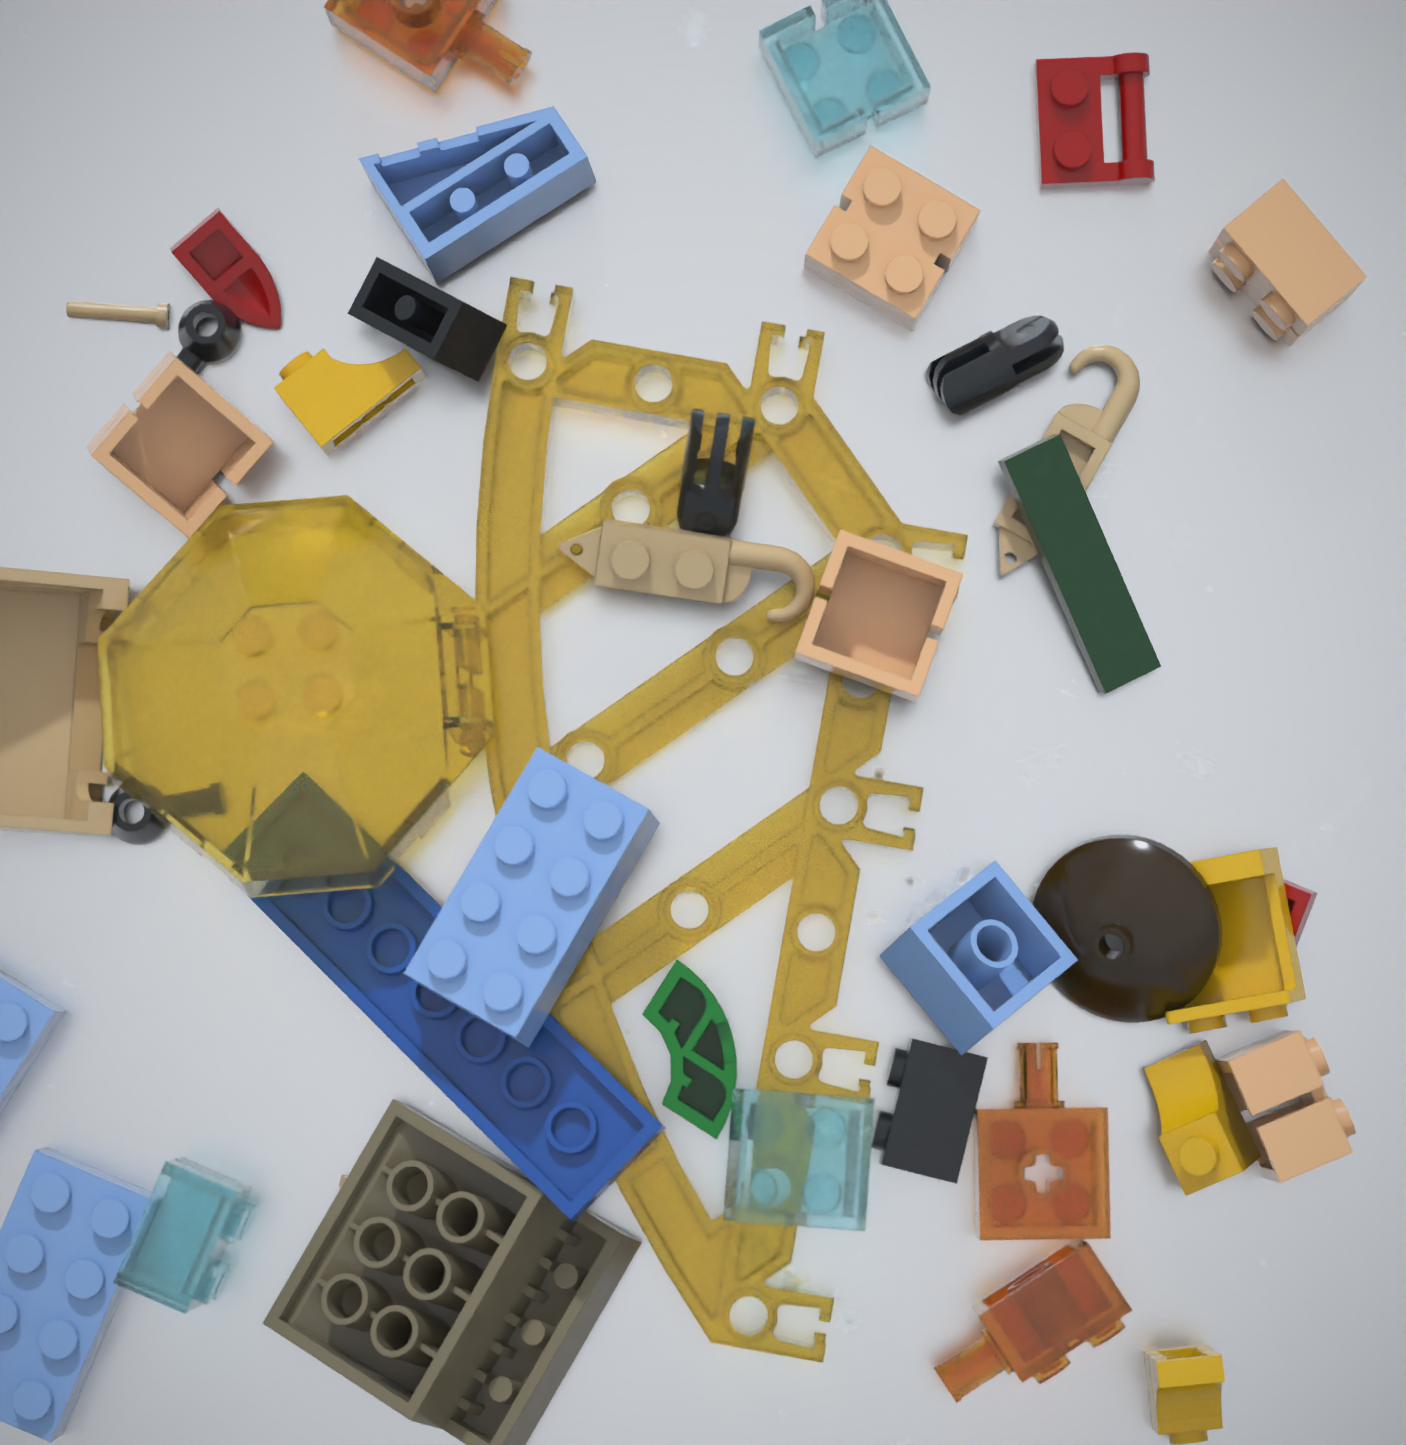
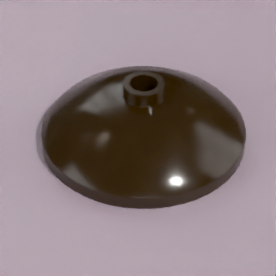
(1149, 902)

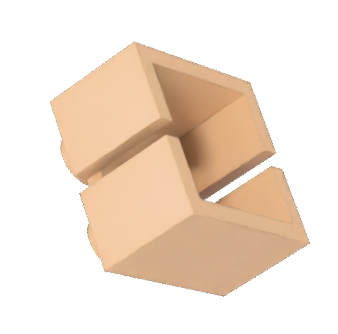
(889, 238)
(1285, 264)
(178, 444)
(878, 616)
(1303, 1132)

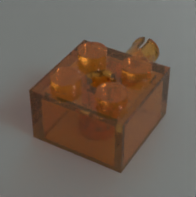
(429, 36)
(1068, 1136)
(1039, 1321)

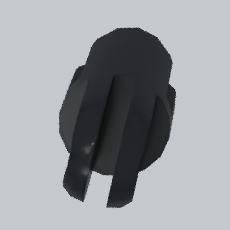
(995, 363)
(710, 486)

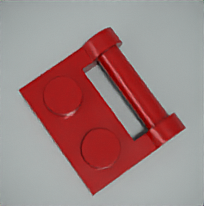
(1072, 121)

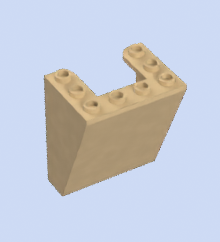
(53, 700)

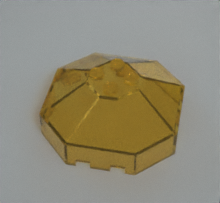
(296, 695)

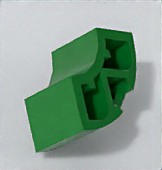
(698, 1047)

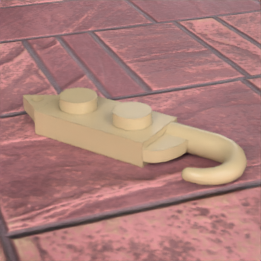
(1087, 436)
(686, 564)

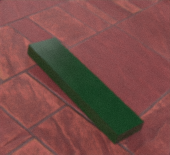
(1079, 563)

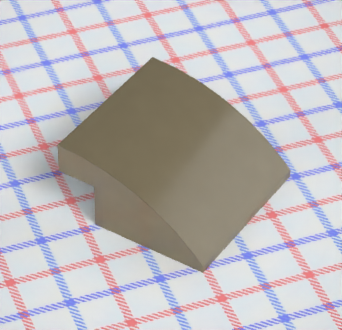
(450, 1283)

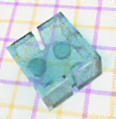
(843, 71)
(798, 1159)
(185, 1235)

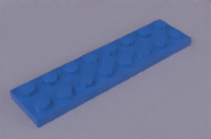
(540, 1104)

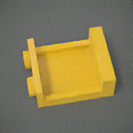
(1258, 949)

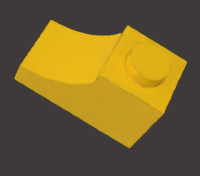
(341, 397)
(1199, 1119)
(1185, 1392)

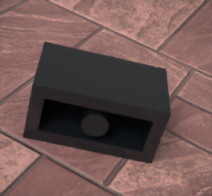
(427, 319)
(930, 1109)

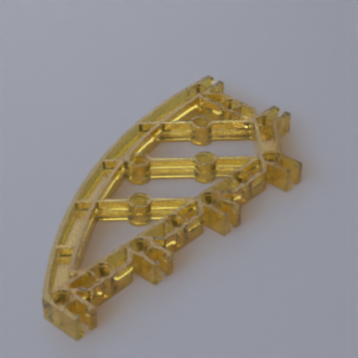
(526, 574)

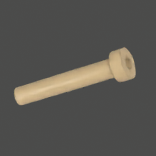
(158, 315)

